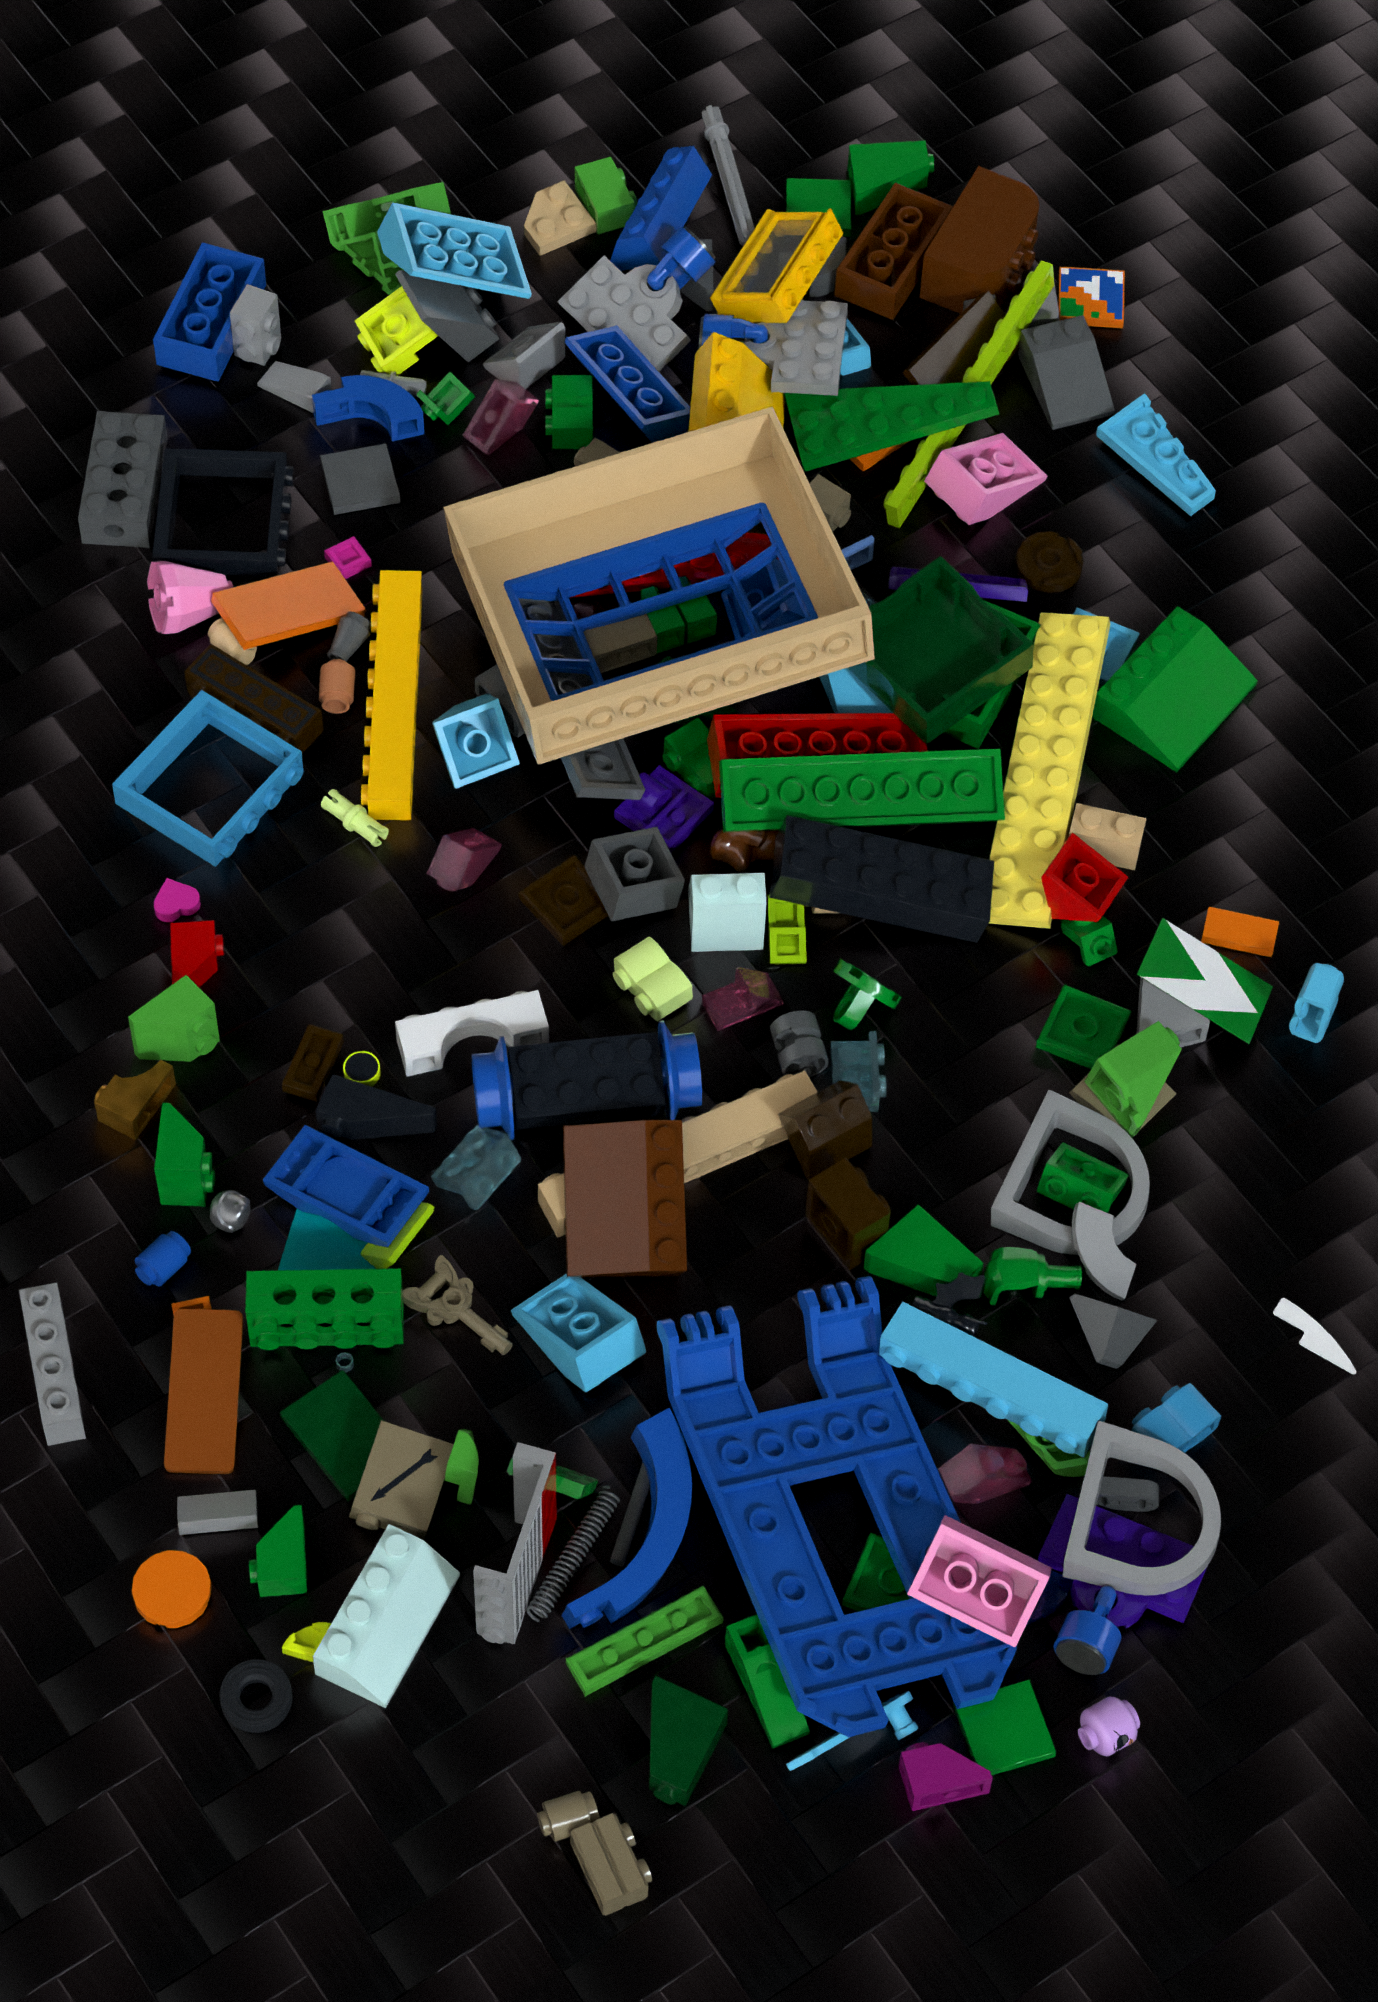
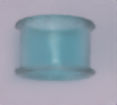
(344, 1356)

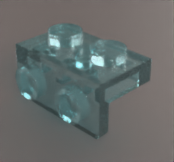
(478, 1165)

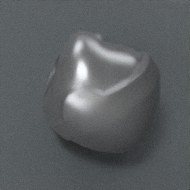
(229, 1210)

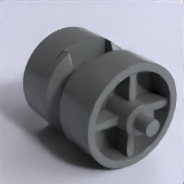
(799, 1043)

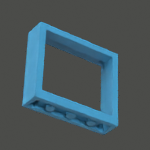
(172, 741)

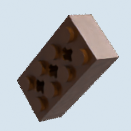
(890, 251)

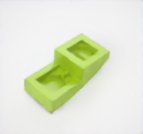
(786, 932)

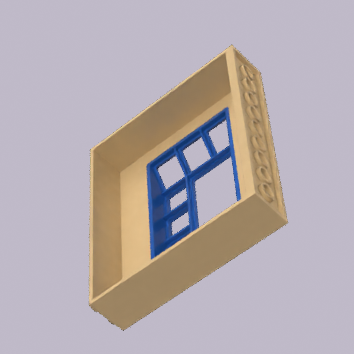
(645, 516)

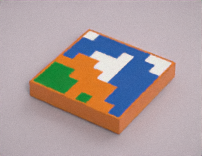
(1092, 293)

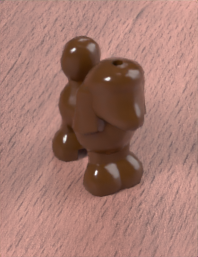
(743, 847)

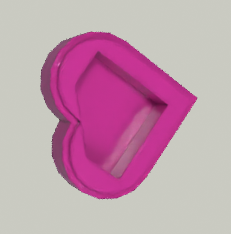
(176, 900)

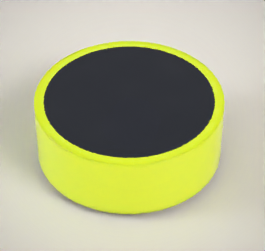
(362, 1068)

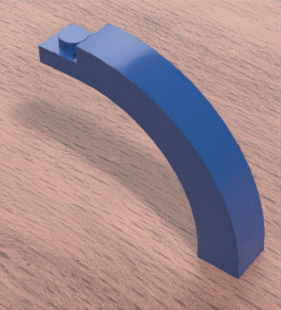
(670, 1484)

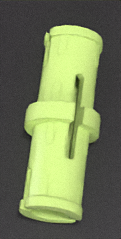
(354, 817)

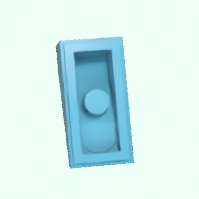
(855, 352)

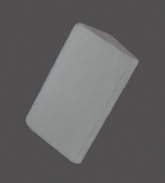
(217, 1512)

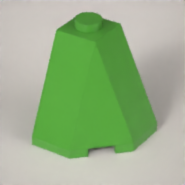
(1134, 1074)

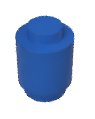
(162, 1259)

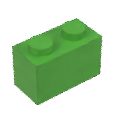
(605, 194)

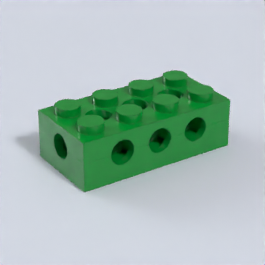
(328, 1297)

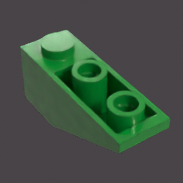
(764, 1682)

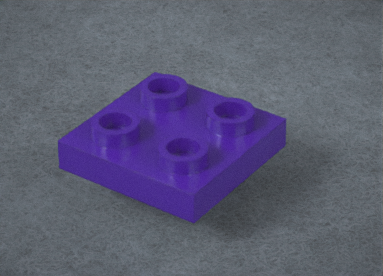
(666, 805)

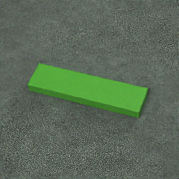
(644, 1640)

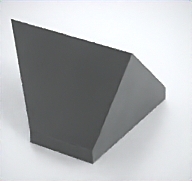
(1110, 1329)

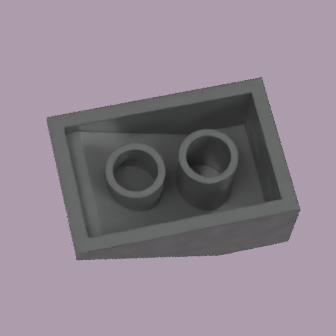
(452, 313)
(1065, 372)

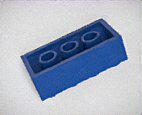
(662, 208)
(632, 382)

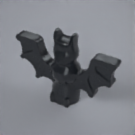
(947, 1295)

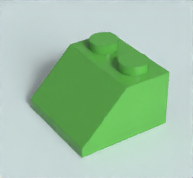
(175, 1024)

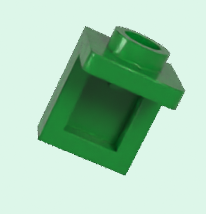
(446, 399)
(1094, 938)

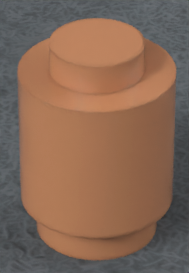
(336, 686)

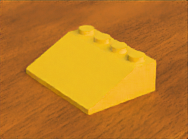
(730, 383)

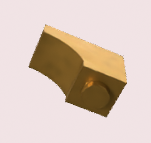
(133, 1101)

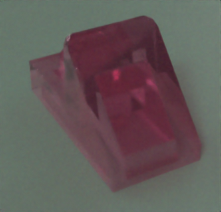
(745, 998)

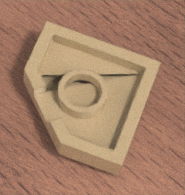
(556, 219)

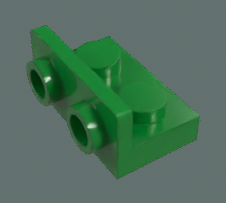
(1078, 1177)

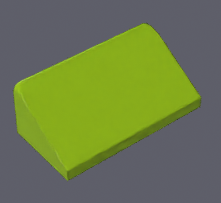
(384, 1257)

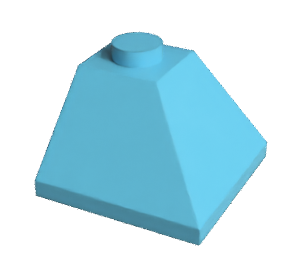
(475, 740)

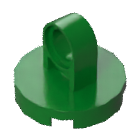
(860, 995)

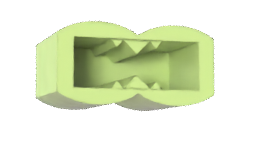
(652, 979)

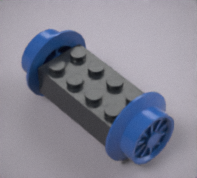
(587, 1080)

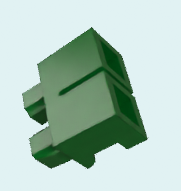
(686, 620)

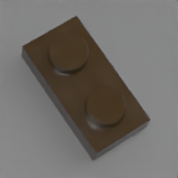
(312, 1063)

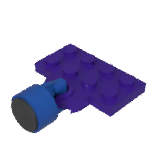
(1091, 1633)

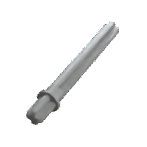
(717, 134)

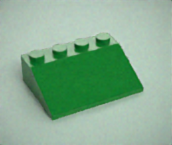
(1174, 690)

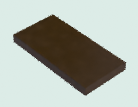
(958, 344)

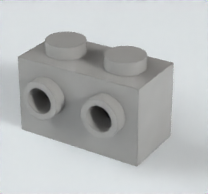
(255, 325)

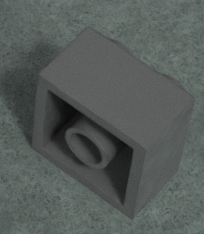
(634, 873)

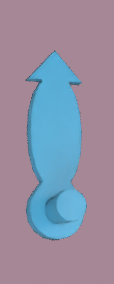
(896, 1714)

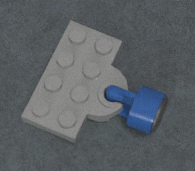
(643, 298)
(800, 353)

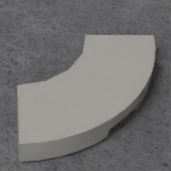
(1098, 1251)

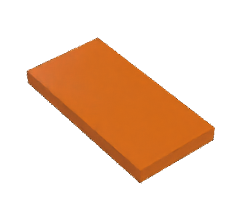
(286, 605)

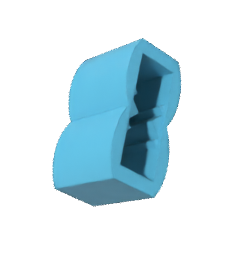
(1316, 1002)

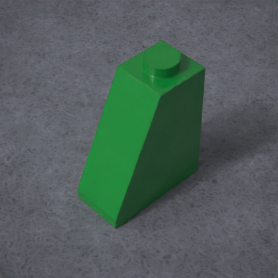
(878, 166)
(920, 1254)

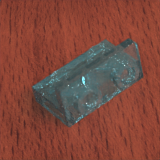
(859, 1064)

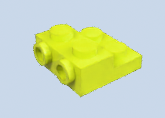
(393, 333)

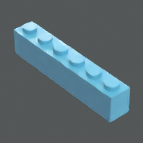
(992, 1379)

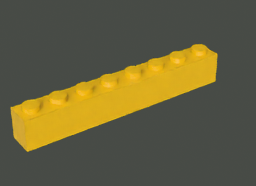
(394, 695)

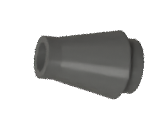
(349, 636)

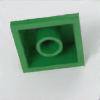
(181, 1162)

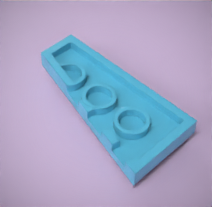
(1148, 447)

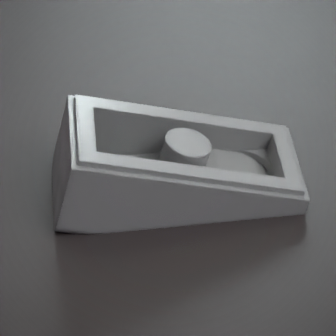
(294, 383)

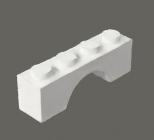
(428, 1037)

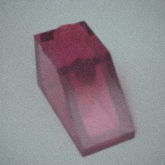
(500, 415)
(462, 858)

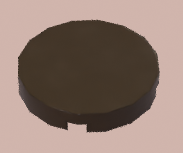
(1049, 562)

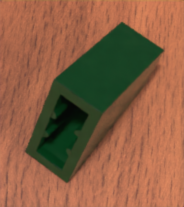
(681, 1739)

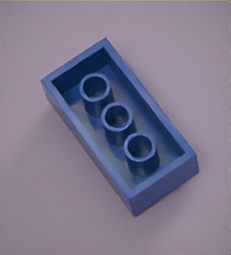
(197, 326)

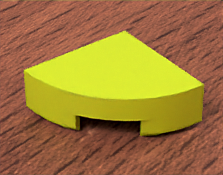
(305, 1641)

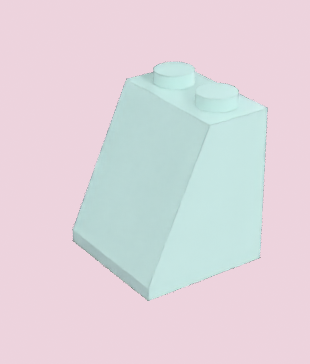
(727, 912)

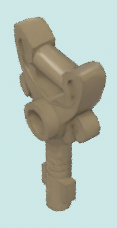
(454, 1305)

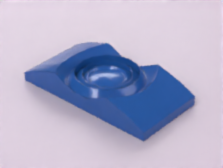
(345, 1187)

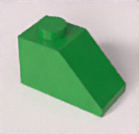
(281, 1557)

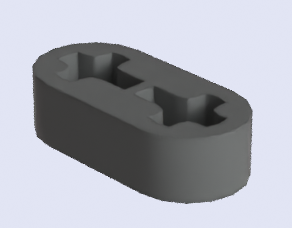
(1128, 1494)

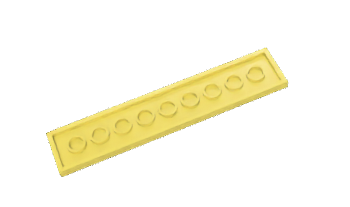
(1046, 763)

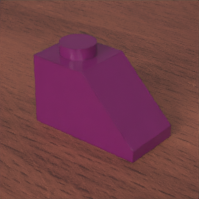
(940, 1776)

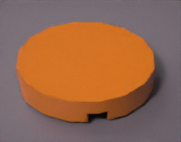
(171, 1589)

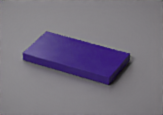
(985, 585)

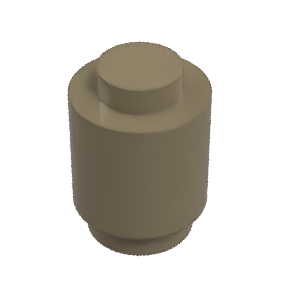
(567, 1813)

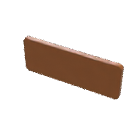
(203, 1391)

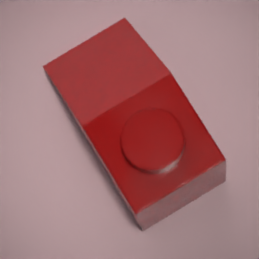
(195, 950)

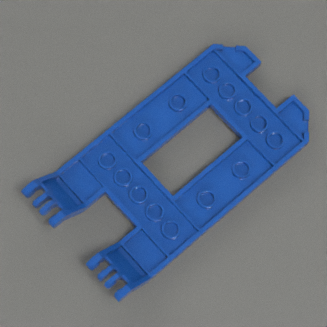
(747, 1468)

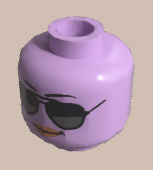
(1108, 1726)

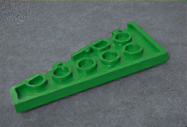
(879, 417)

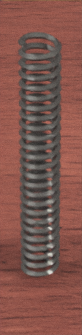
(548, 1598)

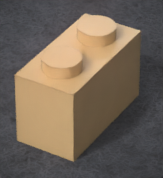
(1110, 833)

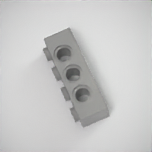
(52, 1364)

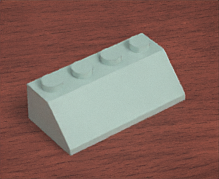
(385, 1616)

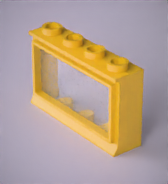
(777, 265)

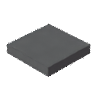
(360, 479)

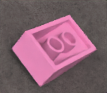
(983, 477)

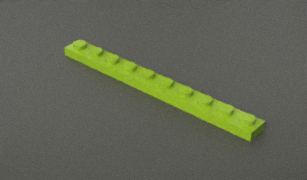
(989, 363)

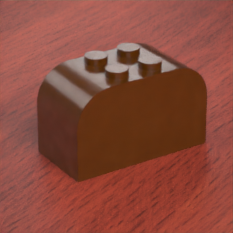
(982, 242)

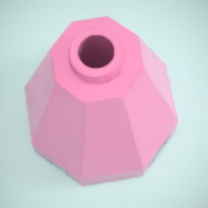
(182, 595)

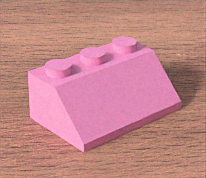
(980, 1581)

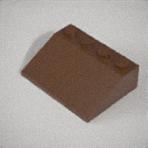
(624, 1199)

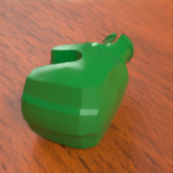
(1023, 1268)

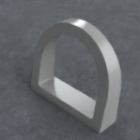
(1081, 1121)
(1124, 1577)

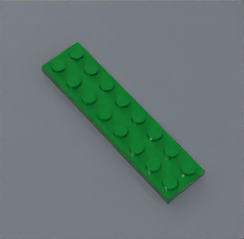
(862, 789)

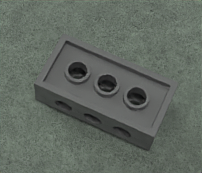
(125, 515)

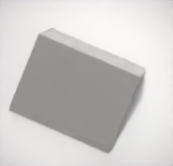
(529, 354)

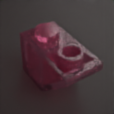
(984, 1473)

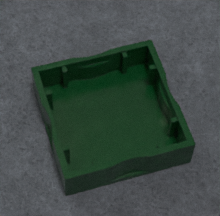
(940, 651)

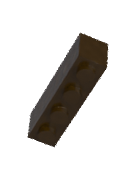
(254, 697)

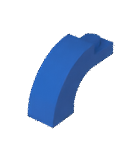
(371, 399)

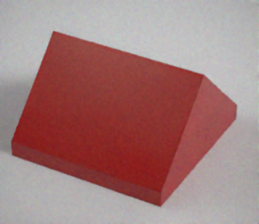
(1080, 882)

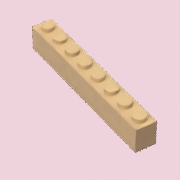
(713, 1138)

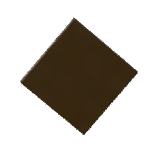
(564, 900)

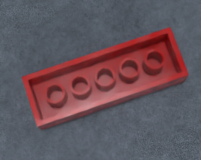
(806, 735)

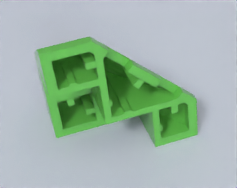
(356, 228)

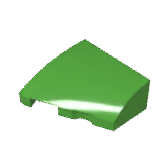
(463, 1466)

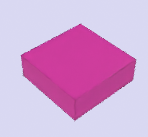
(348, 557)

